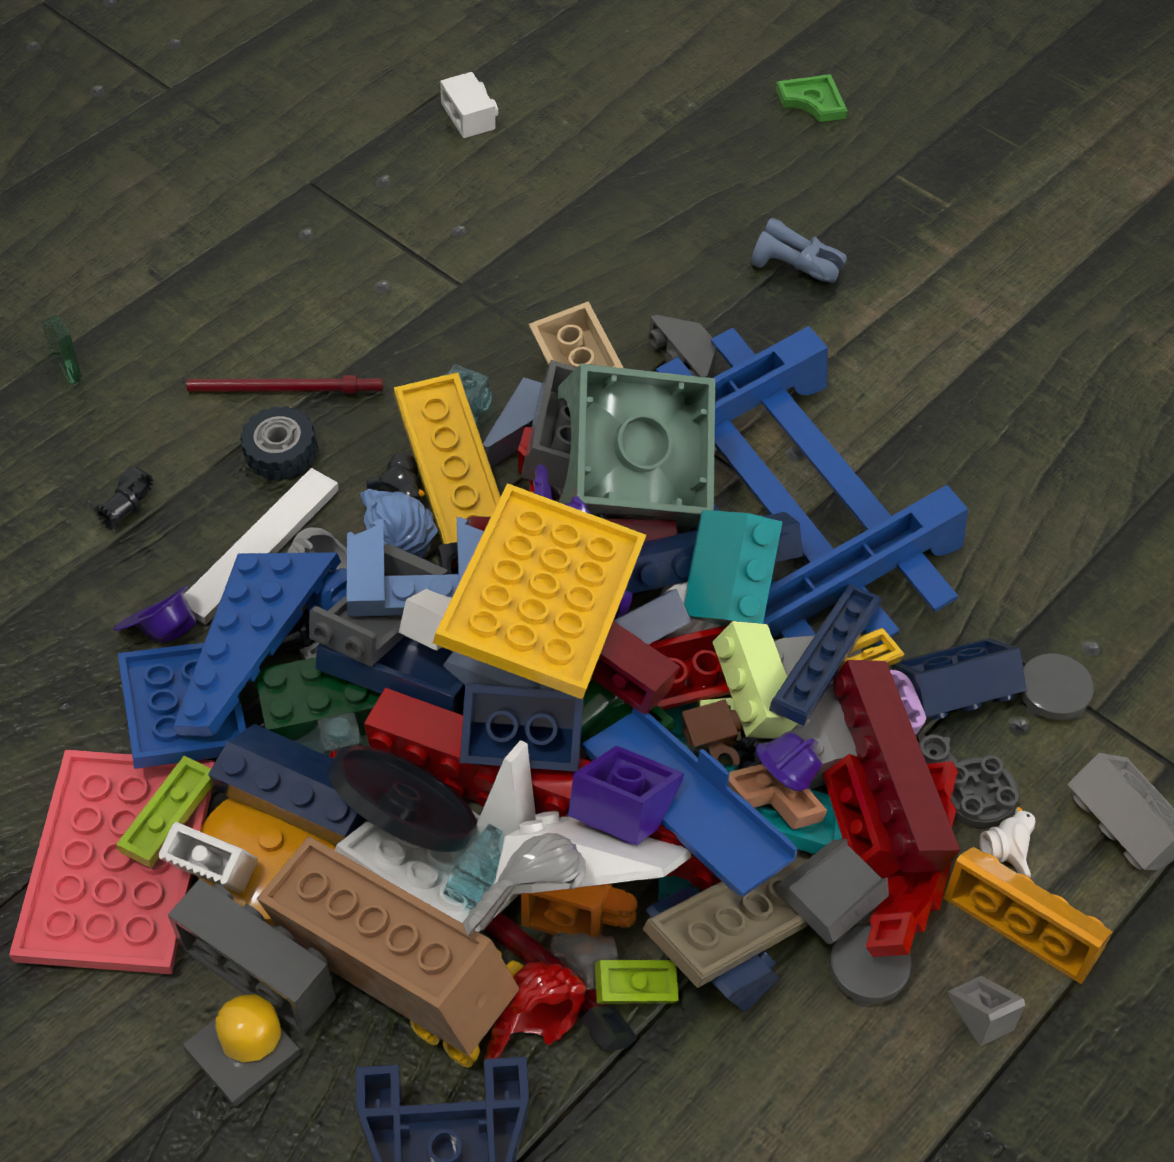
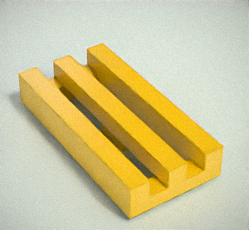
(871, 638)

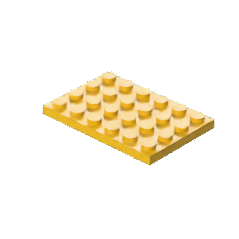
(541, 591)

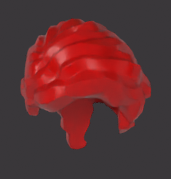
(544, 1005)

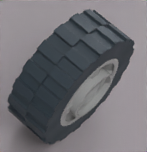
(279, 443)

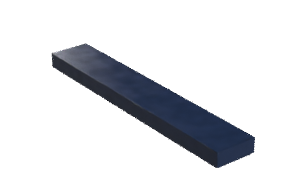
(825, 655)

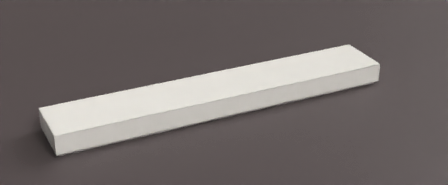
(265, 536)

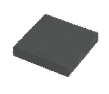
(232, 1077)

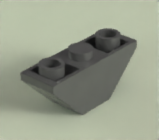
(683, 340)

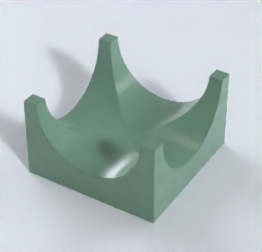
(641, 443)

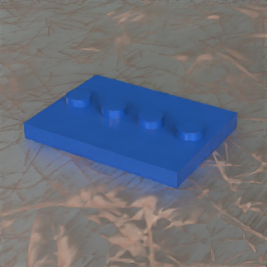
(153, 693)

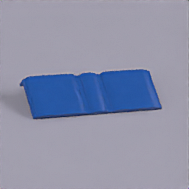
(705, 812)

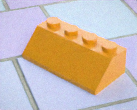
(1026, 914)

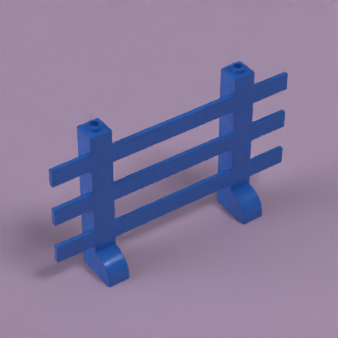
(889, 540)

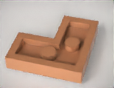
(761, 788)

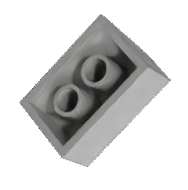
(1128, 809)

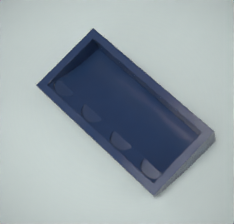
(406, 668)

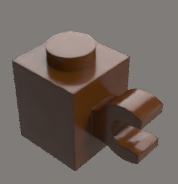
(713, 730)

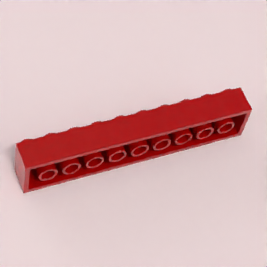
(433, 741)

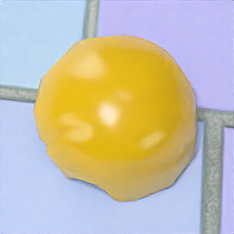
(248, 1028)

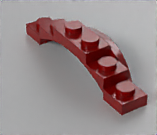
(912, 893)

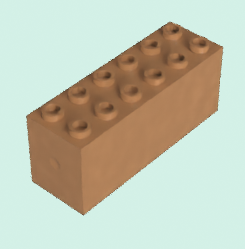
(391, 944)

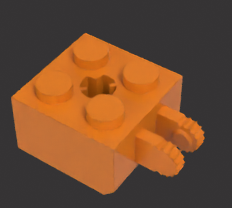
(578, 909)

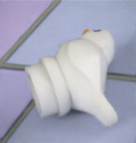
(1010, 840)

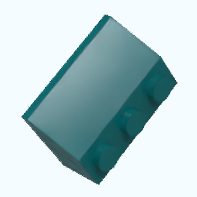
(731, 567)

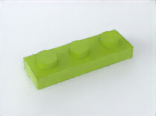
(170, 804)

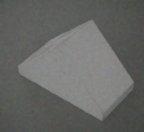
(987, 1008)

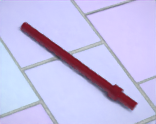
(348, 385)

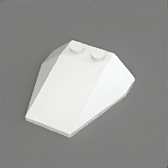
(605, 855)

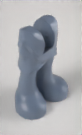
(814, 259)

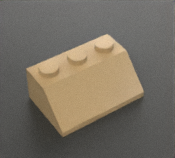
(574, 338)

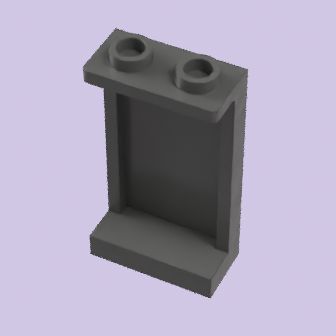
(367, 636)

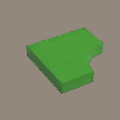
(815, 95)

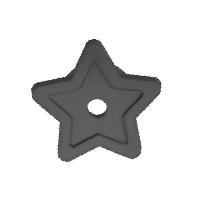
(937, 744)

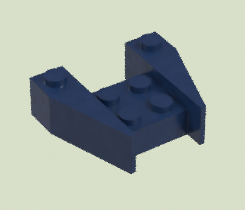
(444, 1131)

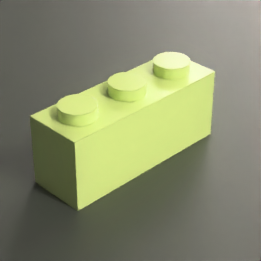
(753, 677)

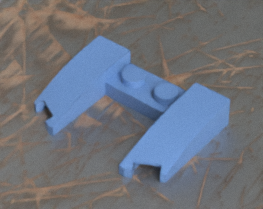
(381, 595)

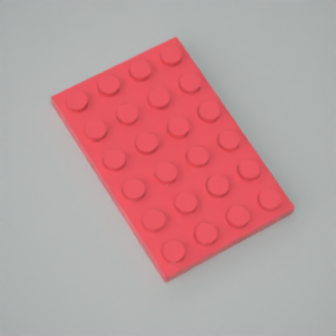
(84, 895)

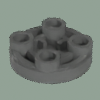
(1056, 687)
(984, 792)
(866, 977)

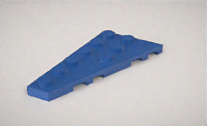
(250, 622)

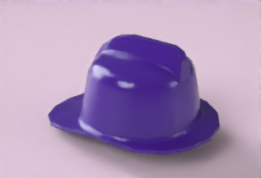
(164, 619)
(791, 760)

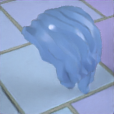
(405, 520)

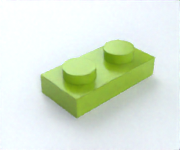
(636, 981)

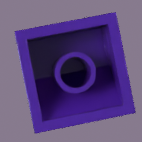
(623, 794)

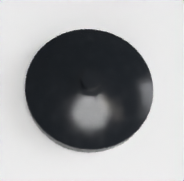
(402, 798)

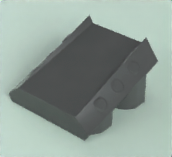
(834, 890)

